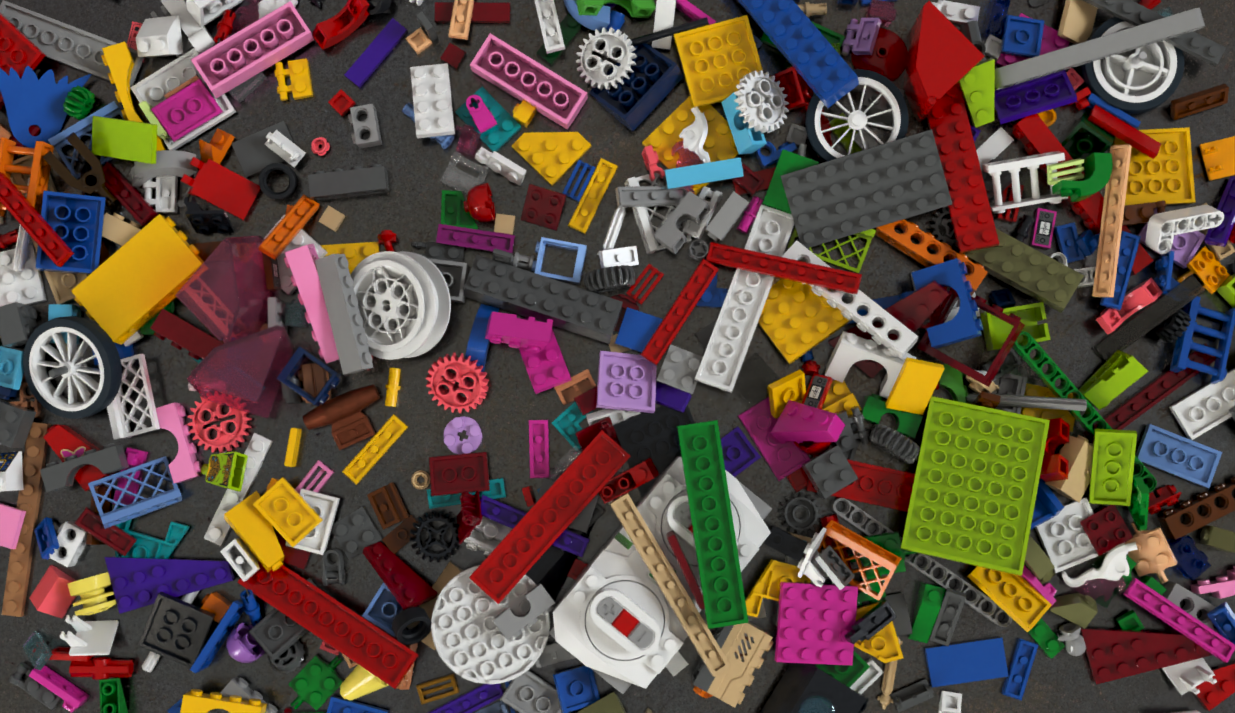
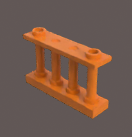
(38, 172)

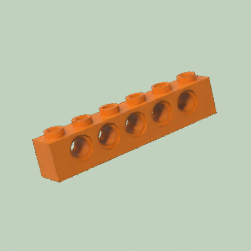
(920, 253)

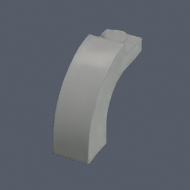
(167, 163)

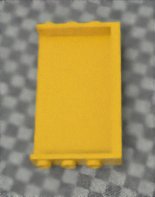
(138, 279)

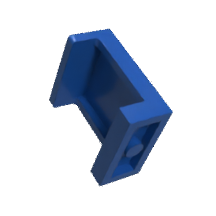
(1046, 505)

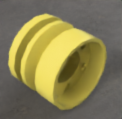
(92, 594)

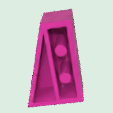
(518, 331)
(807, 423)

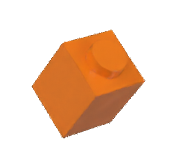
(216, 604)

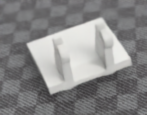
(808, 564)
(91, 636)
(1189, 674)

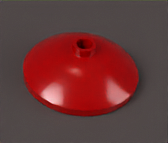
(889, 65)

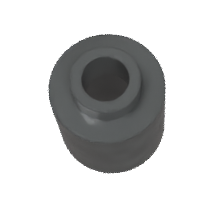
(290, 395)

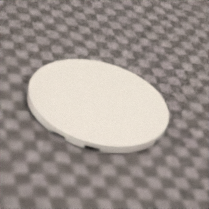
(471, 640)

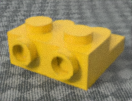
(840, 398)

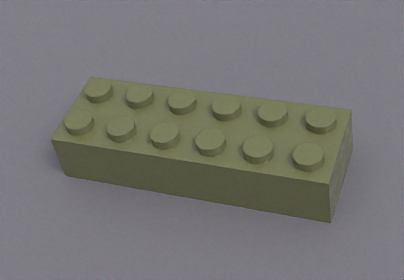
(1028, 271)

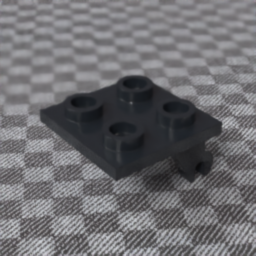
(207, 220)

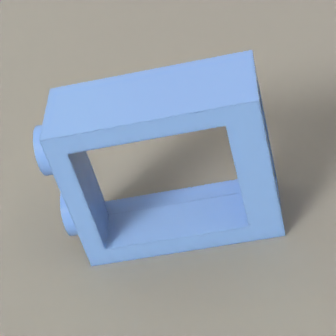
(540, 249)

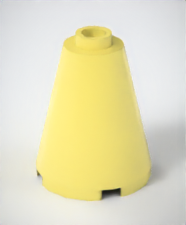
(360, 683)

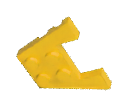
(769, 584)

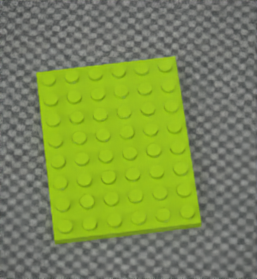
(975, 485)

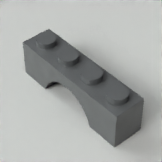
(62, 475)

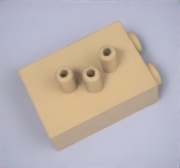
(1079, 455)

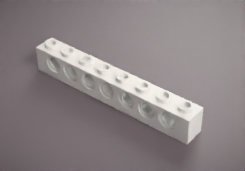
(898, 347)

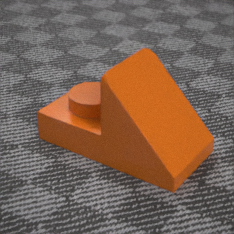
(217, 147)

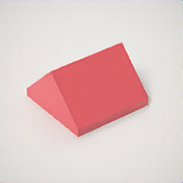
(52, 593)

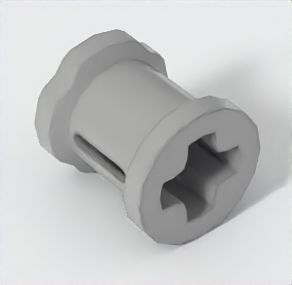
(517, 258)

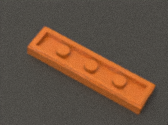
(289, 227)

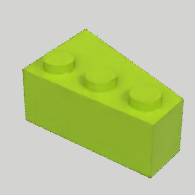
(979, 92)

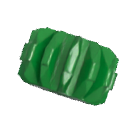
(79, 102)

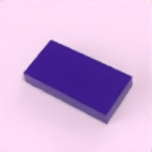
(672, 397)

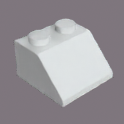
(160, 37)

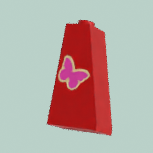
(67, 443)

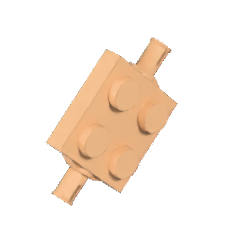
(1152, 554)

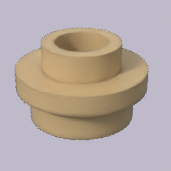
(414, 479)

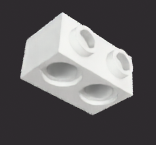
(73, 546)

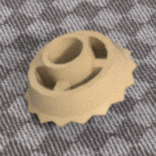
(978, 386)

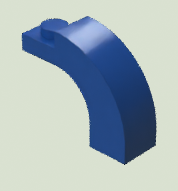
(477, 344)

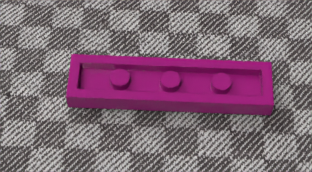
(474, 238)

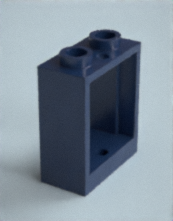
(293, 365)

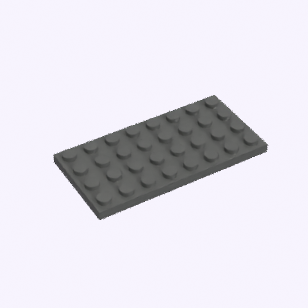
(866, 189)

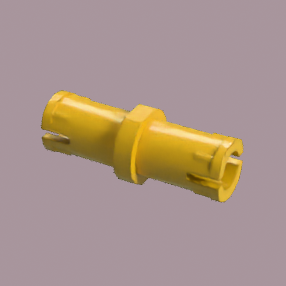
(392, 387)

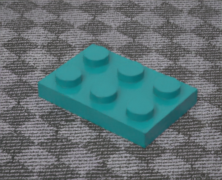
(499, 134)

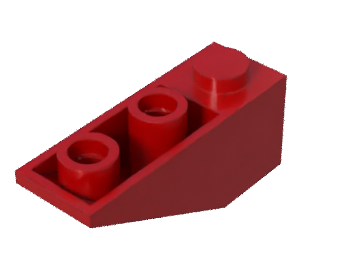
(628, 480)

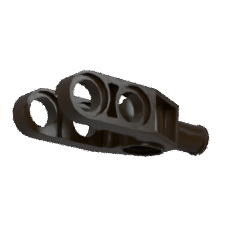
(81, 184)

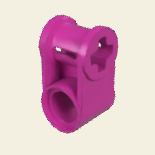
(481, 116)

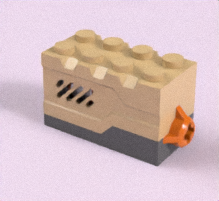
(743, 649)

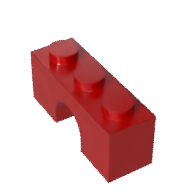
(1055, 466)

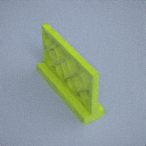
(868, 234)

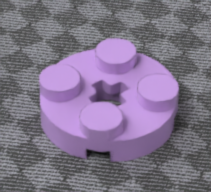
(473, 432)

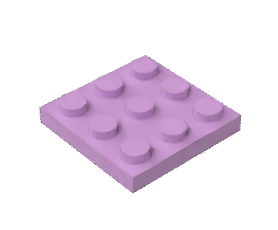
(626, 382)

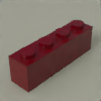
(184, 335)

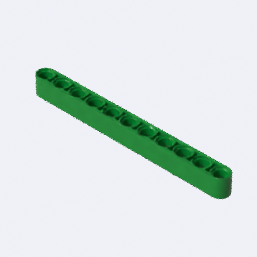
(1063, 390)

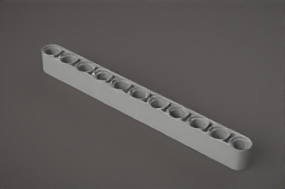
(1099, 48)
(929, 564)

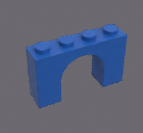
(965, 323)

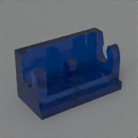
(995, 18)

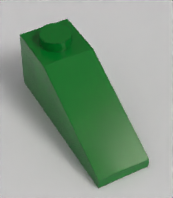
(926, 611)

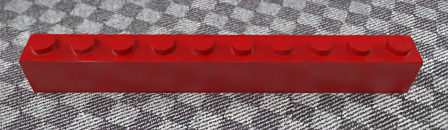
(1038, 140)

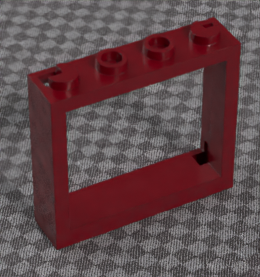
(996, 311)

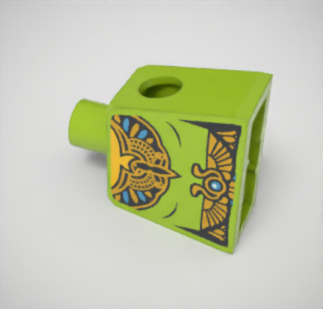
(226, 470)

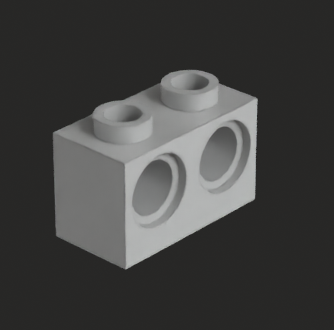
(370, 125)

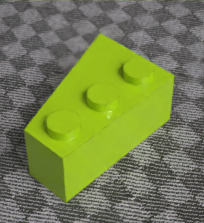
(1112, 379)

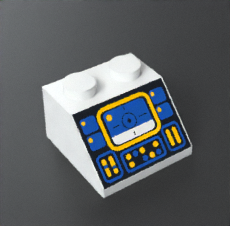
(11, 471)

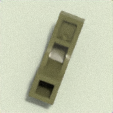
(1038, 562)

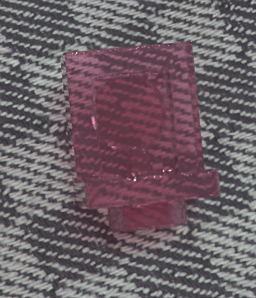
(468, 140)

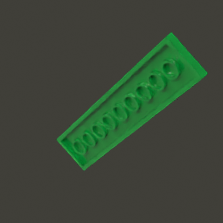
(712, 524)

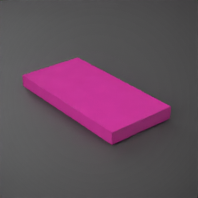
(781, 458)

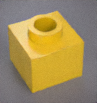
(524, 113)

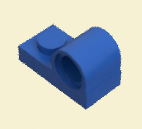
(766, 161)

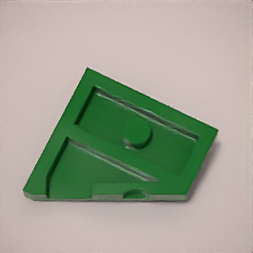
(453, 210)
(1139, 503)

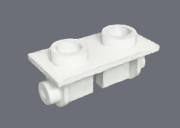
(284, 148)

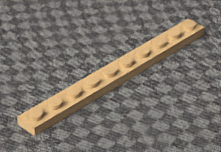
(670, 584)

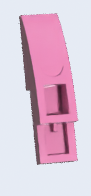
(1220, 588)

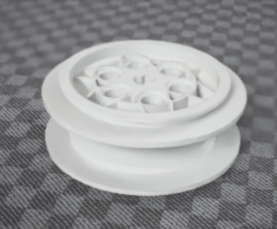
(423, 295)

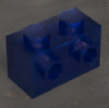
(1190, 559)

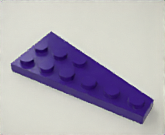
(140, 580)

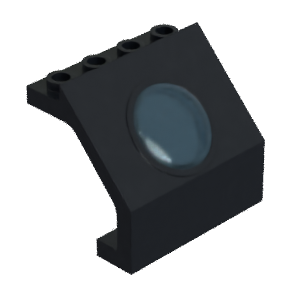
(811, 690)

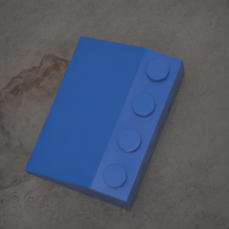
(79, 224)

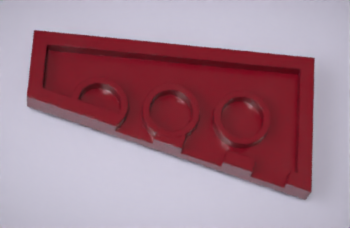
(401, 580)

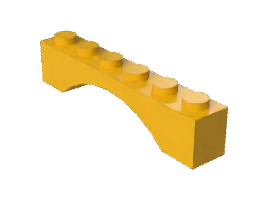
(121, 65)

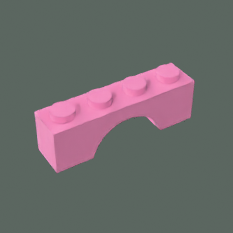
(185, 464)

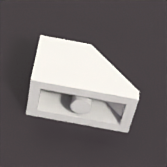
(241, 559)

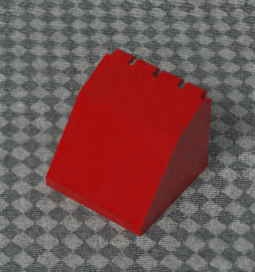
(935, 60)

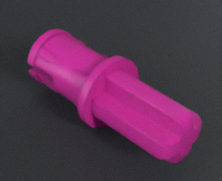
(750, 215)

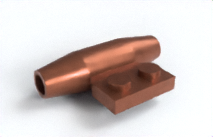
(345, 415)

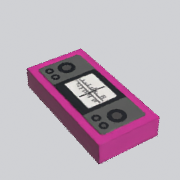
(1043, 228)

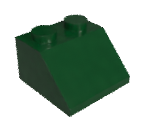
(1086, 139)

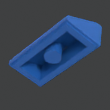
(1224, 621)

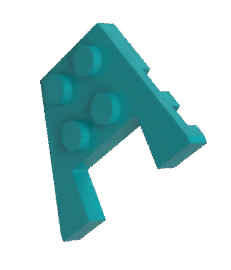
(153, 547)

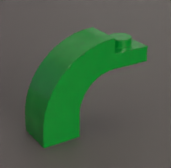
(1097, 174)

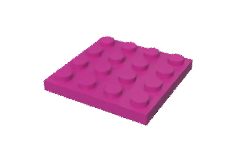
(815, 623)

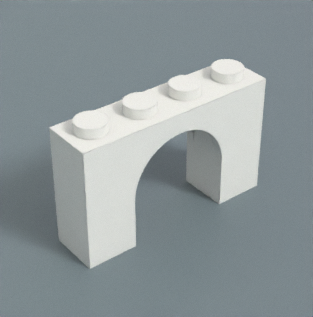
(852, 349)

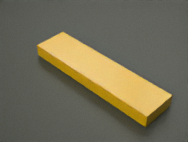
(592, 196)
(375, 449)

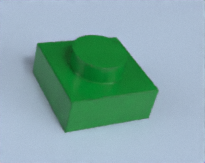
(1130, 621)

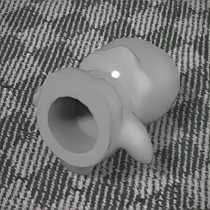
(1073, 640)

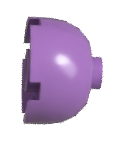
(242, 645)

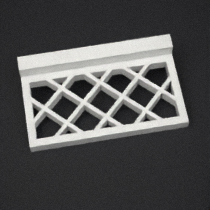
(644, 221)
(117, 411)

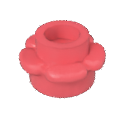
(315, 146)

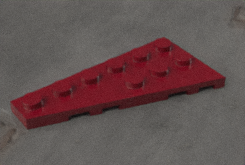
(909, 311)
(1132, 652)

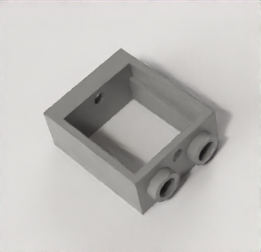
(727, 217)

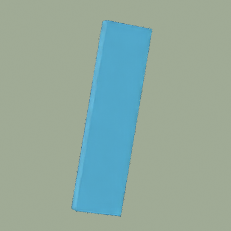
(704, 173)

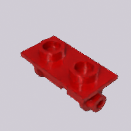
(1166, 497)

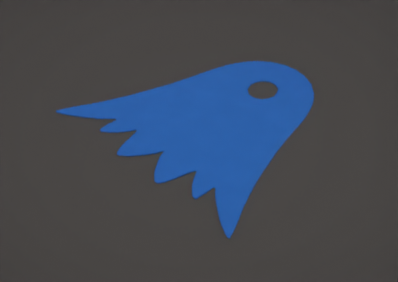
(35, 103)

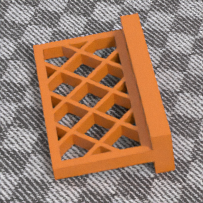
(865, 549)

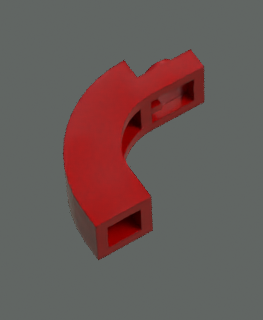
(342, 24)

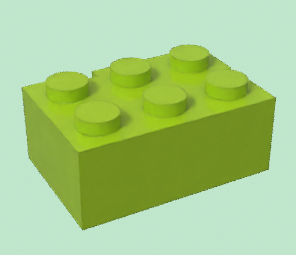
(997, 330)

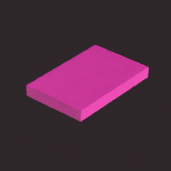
(186, 110)

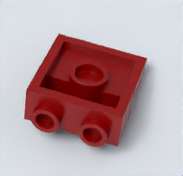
(795, 87)

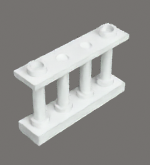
(1013, 166)

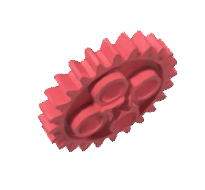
(463, 369)
(224, 437)

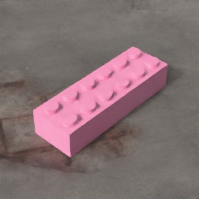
(253, 49)
(528, 81)
(306, 278)

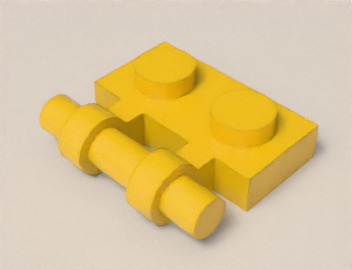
(299, 76)

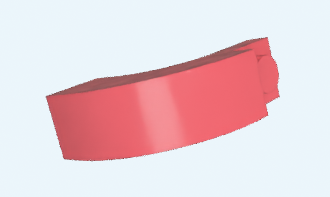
(1133, 301)

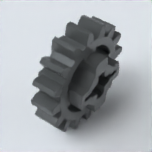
(942, 225)

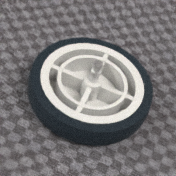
(1136, 78)

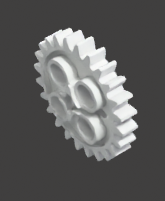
(598, 74)
(761, 101)

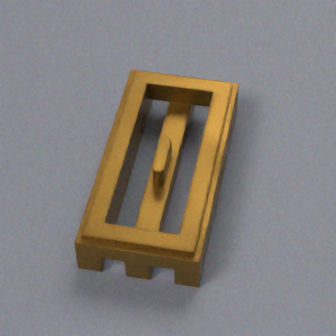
(453, 683)

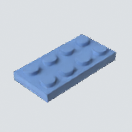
(1178, 455)

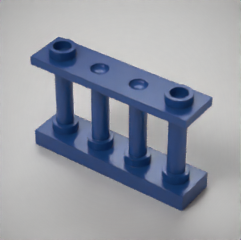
(1185, 343)

